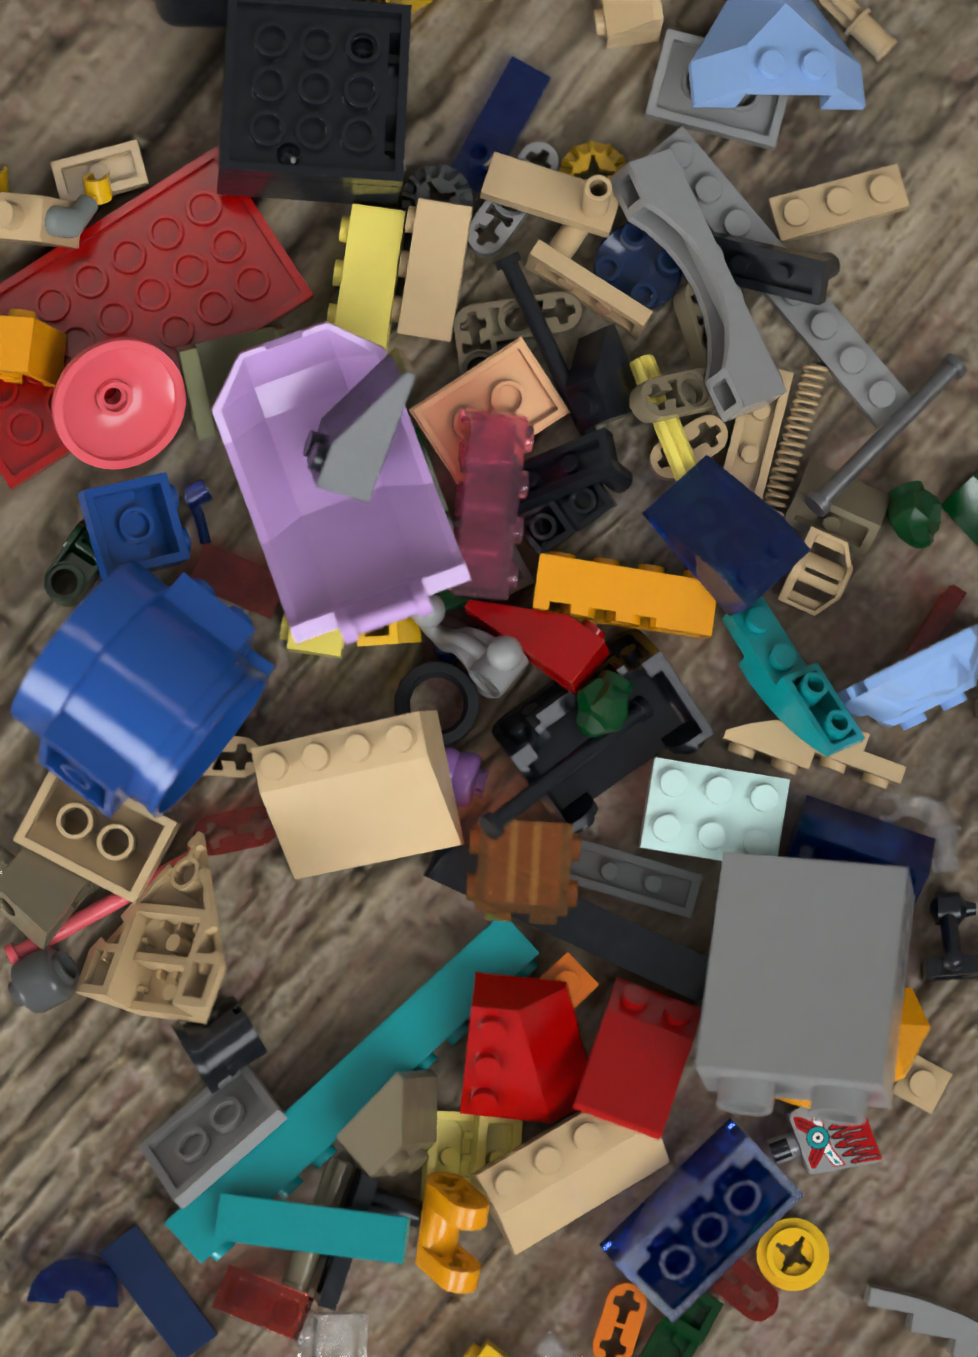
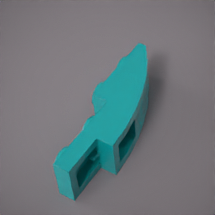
(792, 690)

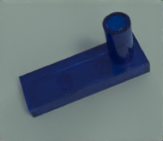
(501, 120)

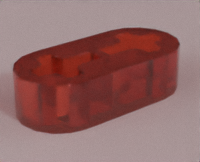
(233, 819)
(734, 1295)

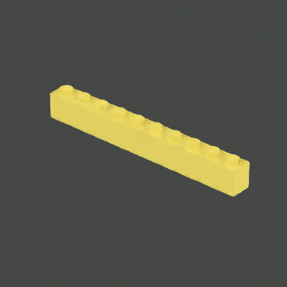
(364, 308)

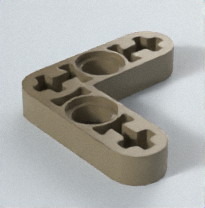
(496, 330)
(670, 384)

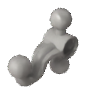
(489, 659)

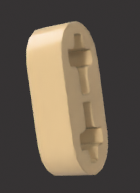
(692, 432)

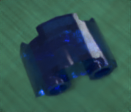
(78, 1273)

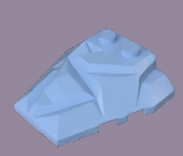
(918, 683)

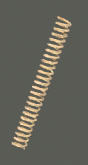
(790, 433)

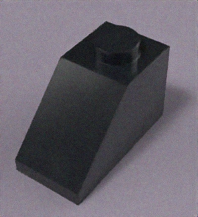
(600, 379)

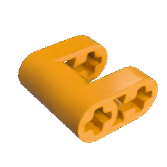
(447, 1207)

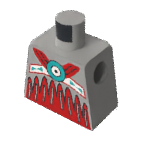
(823, 1144)

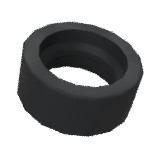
(452, 673)

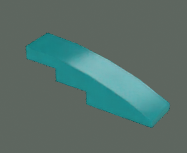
(312, 1228)

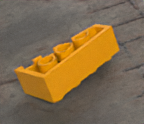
(30, 348)
(623, 595)

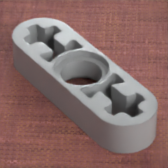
(484, 220)

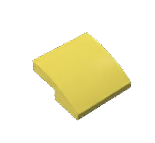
(469, 1143)

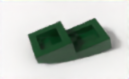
(686, 1333)

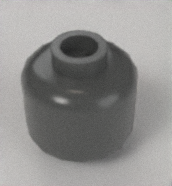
(43, 979)

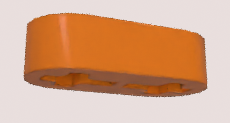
(608, 1320)

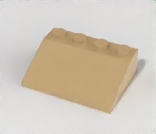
(360, 794)

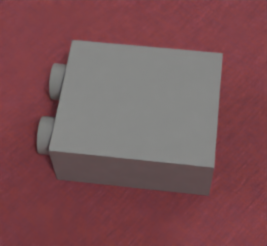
(805, 985)

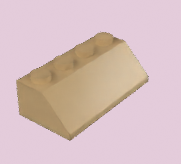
(564, 1175)

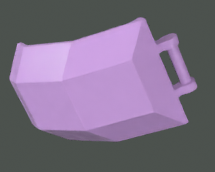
(327, 552)

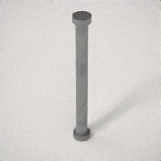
(951, 369)

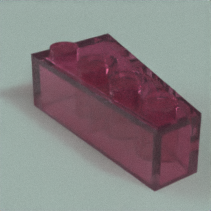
(490, 499)

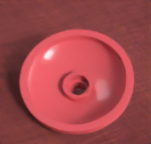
(131, 423)

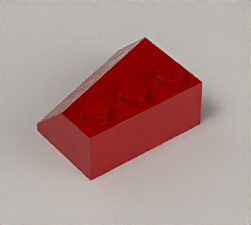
(522, 1049)

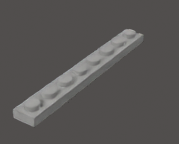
(818, 326)

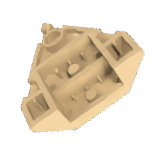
(167, 950)

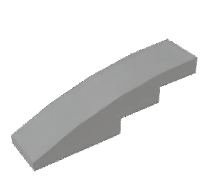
(928, 1318)

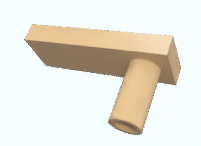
(551, 194)
(554, 265)

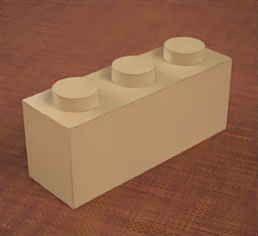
(432, 268)

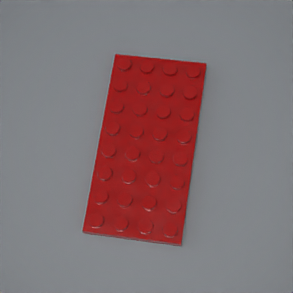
(156, 270)

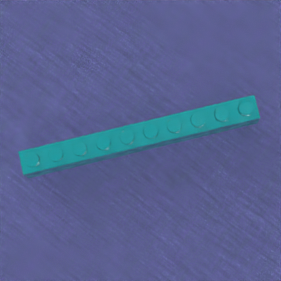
(397, 1045)

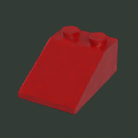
(637, 1058)

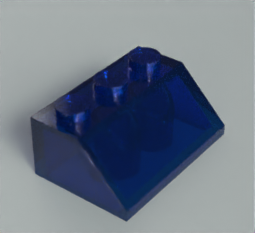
(845, 835)

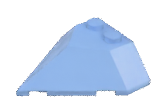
(774, 51)

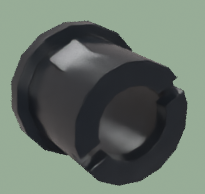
(221, 1044)

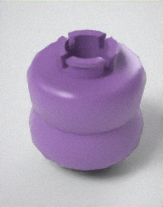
(466, 775)

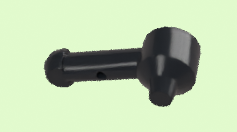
(948, 912)

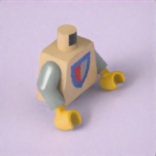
(49, 219)

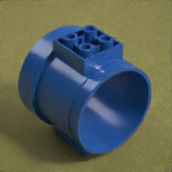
(140, 689)

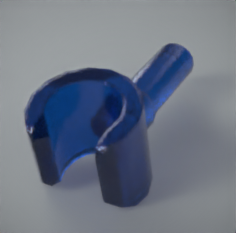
(195, 496)

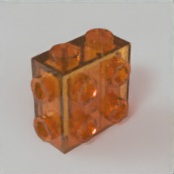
(524, 871)

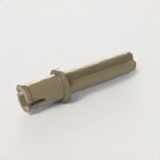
(328, 1193)

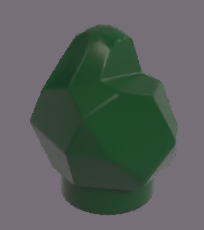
(914, 514)
(603, 704)

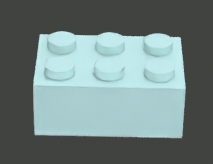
(711, 811)

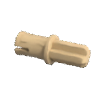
(861, 26)

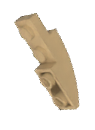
(791, 753)

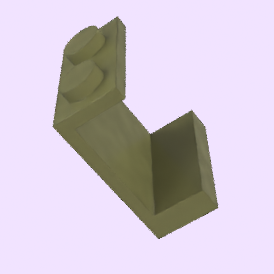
(207, 366)

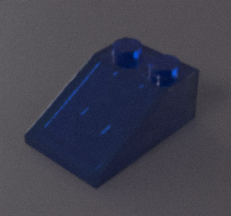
(725, 535)

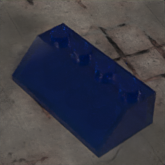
(701, 1220)

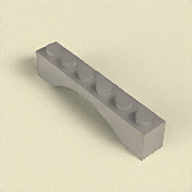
(662, 204)

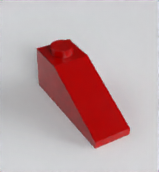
(551, 641)

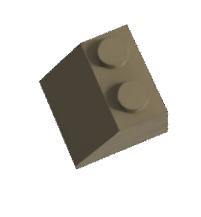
(395, 1125)

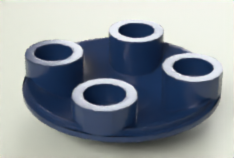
(637, 266)

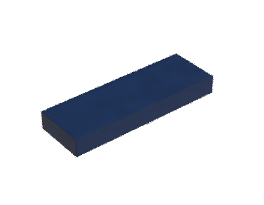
(158, 1292)

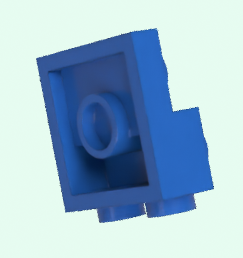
(135, 523)

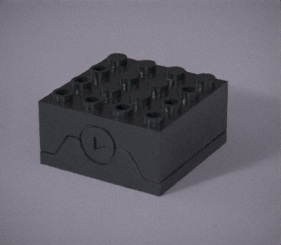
(314, 100)

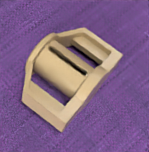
(815, 579)

